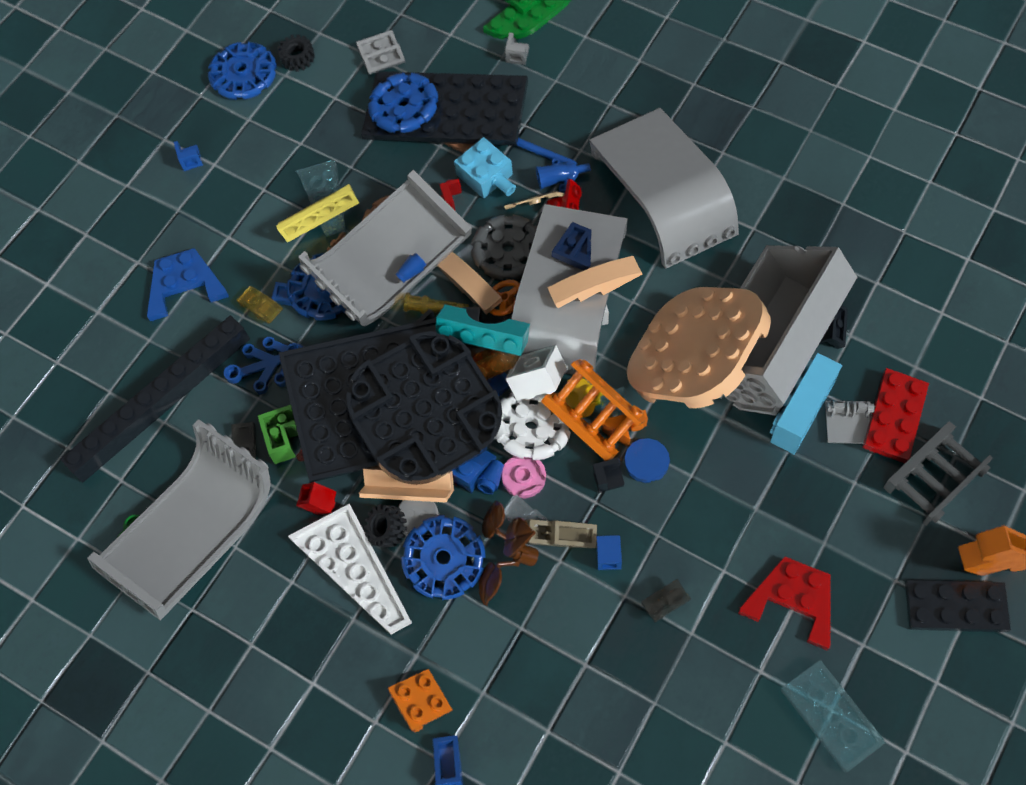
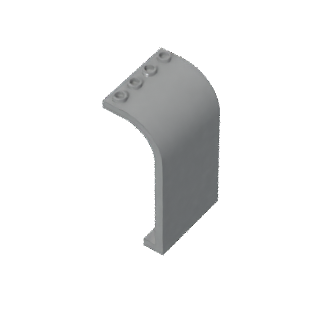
(672, 184)
(364, 262)
(577, 324)
(187, 524)

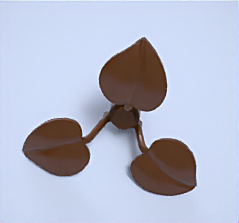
(516, 537)

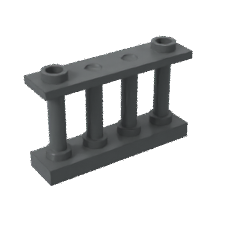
(930, 452)

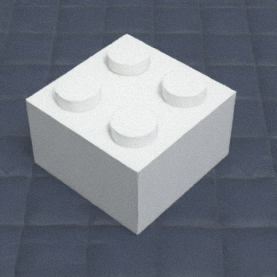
(536, 373)

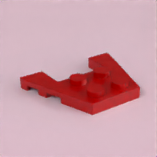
(800, 590)

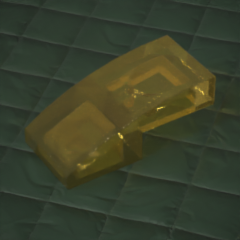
(259, 304)

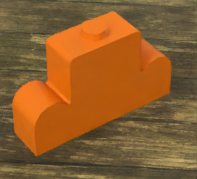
(995, 551)

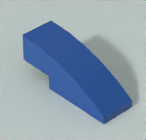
(447, 761)

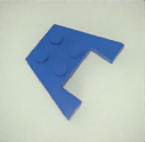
(179, 274)

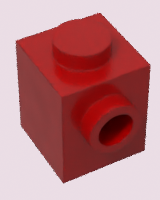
(316, 498)

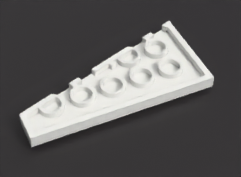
(345, 555)

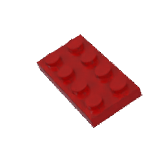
(896, 415)

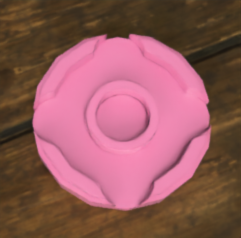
(523, 476)

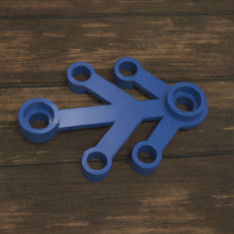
(268, 364)

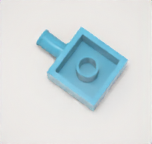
(485, 169)

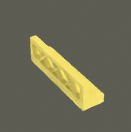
(317, 213)

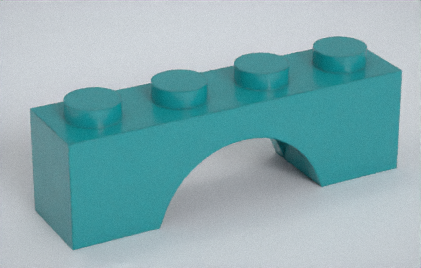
(506, 336)

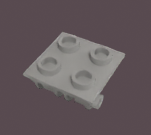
(847, 421)

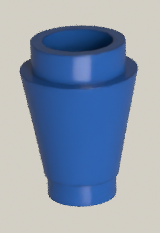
(411, 267)
(490, 478)

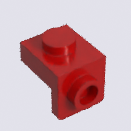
(450, 188)

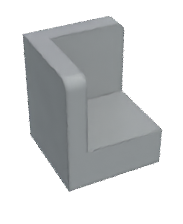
(516, 52)

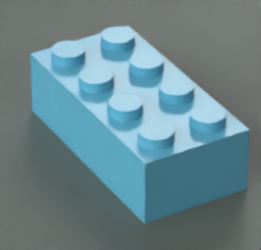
(804, 403)

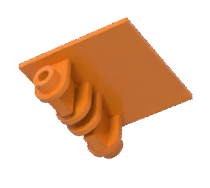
(419, 700)

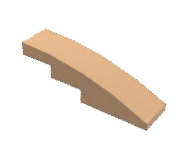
(597, 279)
(470, 282)

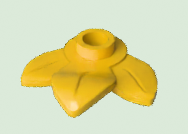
(579, 393)

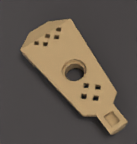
(533, 200)

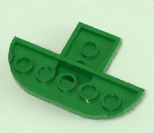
(523, 17)

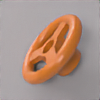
(508, 298)

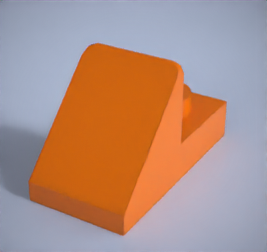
(612, 423)

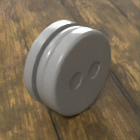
(416, 512)

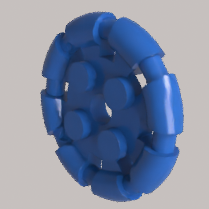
(242, 56)
(403, 93)
(312, 296)
(429, 562)

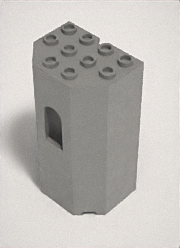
(802, 298)

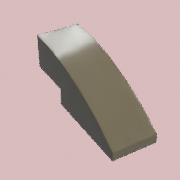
(563, 534)

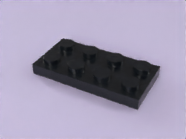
(957, 606)

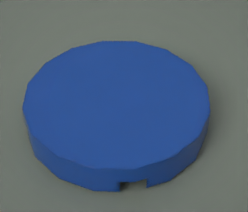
(647, 460)

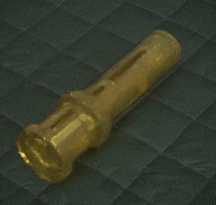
(425, 303)

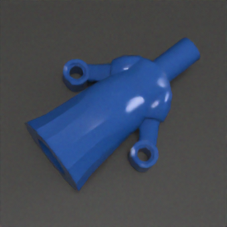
(558, 173)

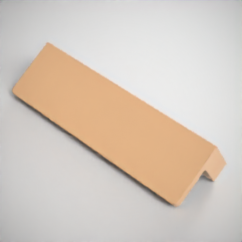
(382, 486)

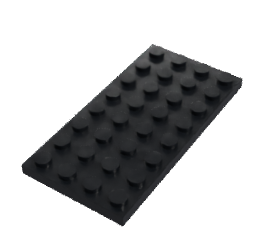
(466, 110)

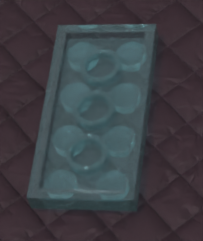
(833, 716)

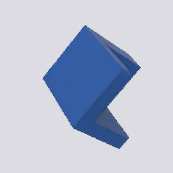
(188, 157)
(609, 552)

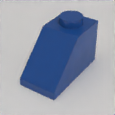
(468, 473)

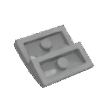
(380, 52)

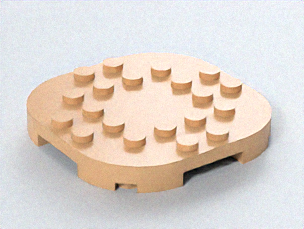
(698, 346)

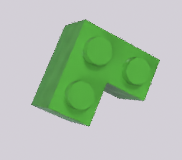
(277, 429)

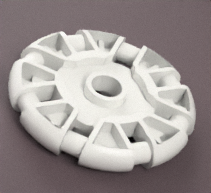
(529, 437)

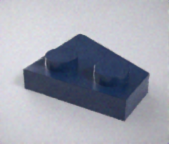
(574, 247)

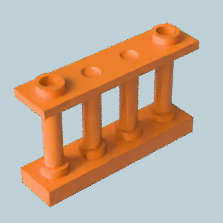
(573, 416)

